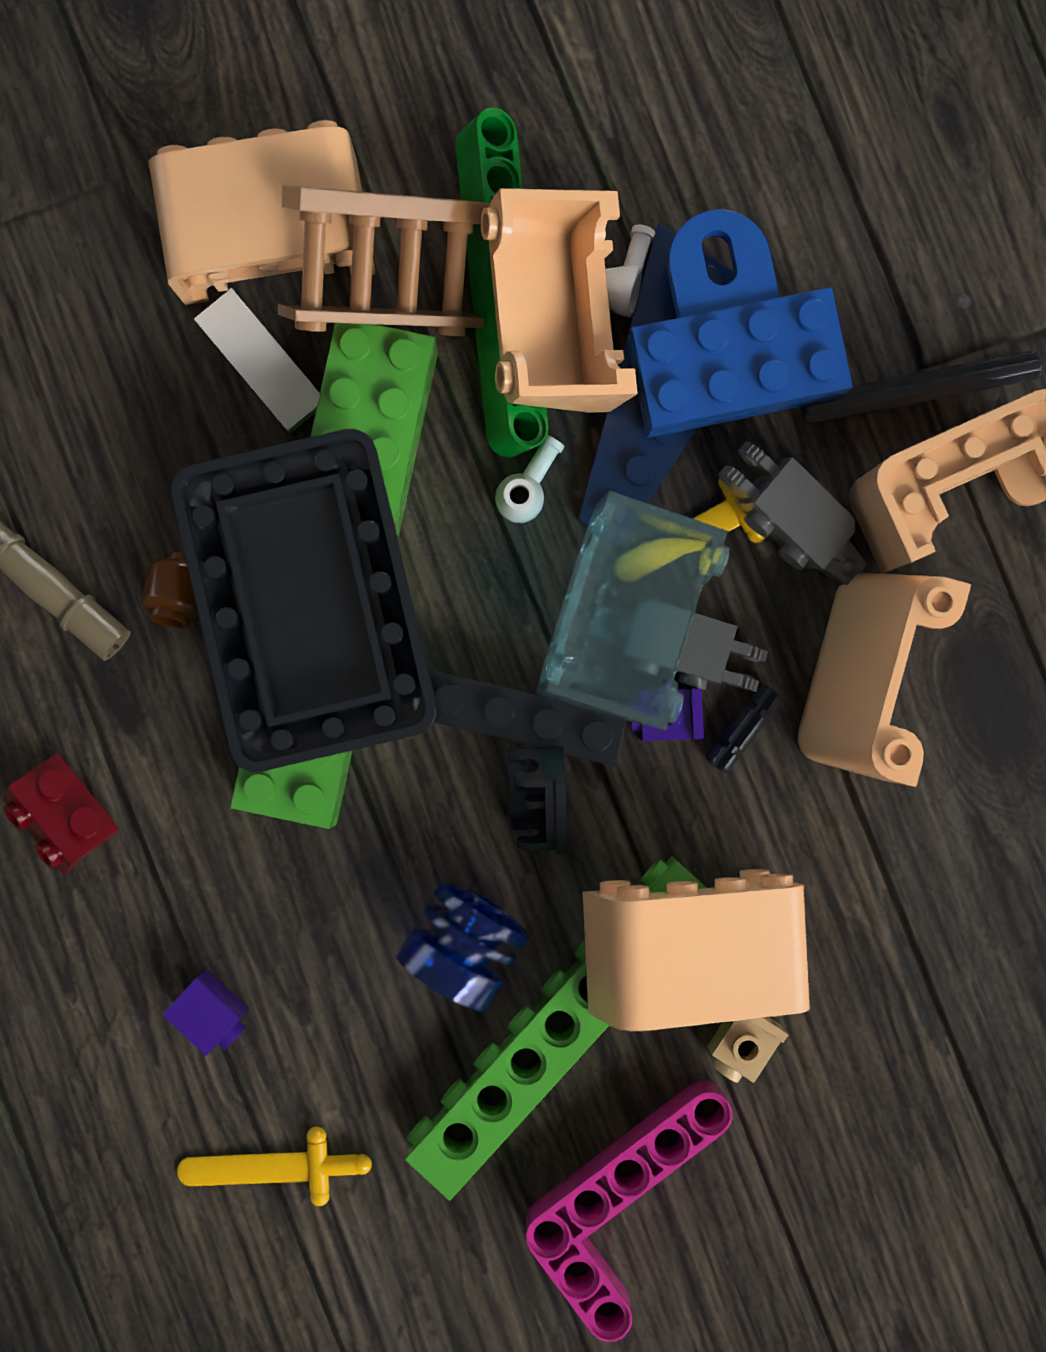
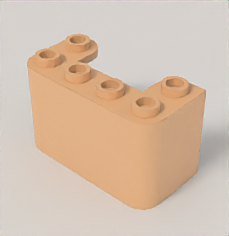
(225, 208)
(900, 497)
(696, 951)

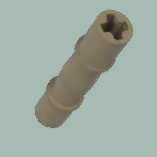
(60, 597)

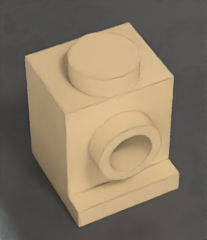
(726, 1041)

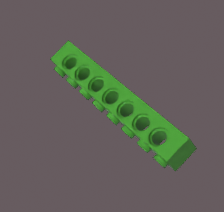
(452, 1163)

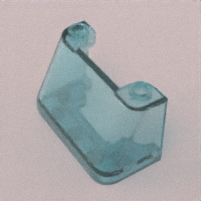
(630, 611)

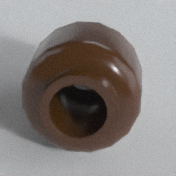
(170, 593)

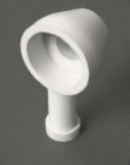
(625, 281)
(530, 481)

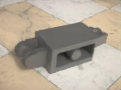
(796, 514)
(707, 654)

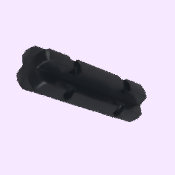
(743, 728)

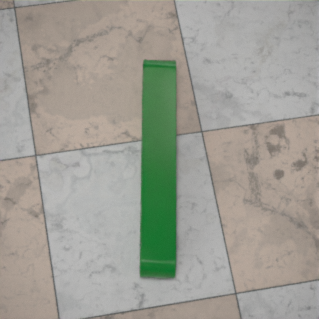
(499, 166)

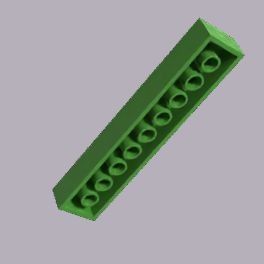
(379, 385)

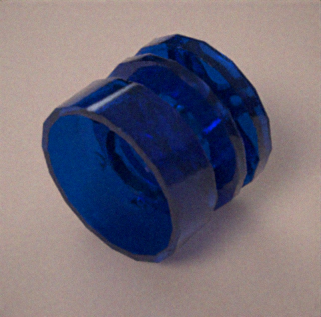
(459, 952)

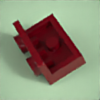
(58, 814)

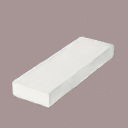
(260, 360)

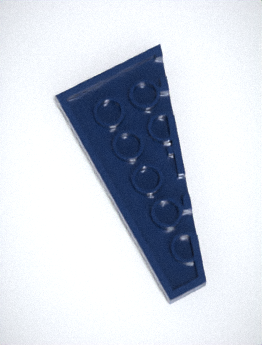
(625, 457)

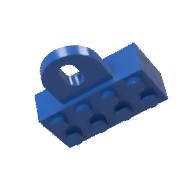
(734, 344)

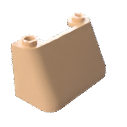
(555, 299)
(863, 669)

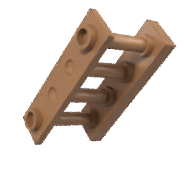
(364, 213)

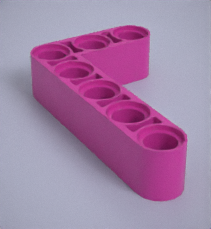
(617, 1192)

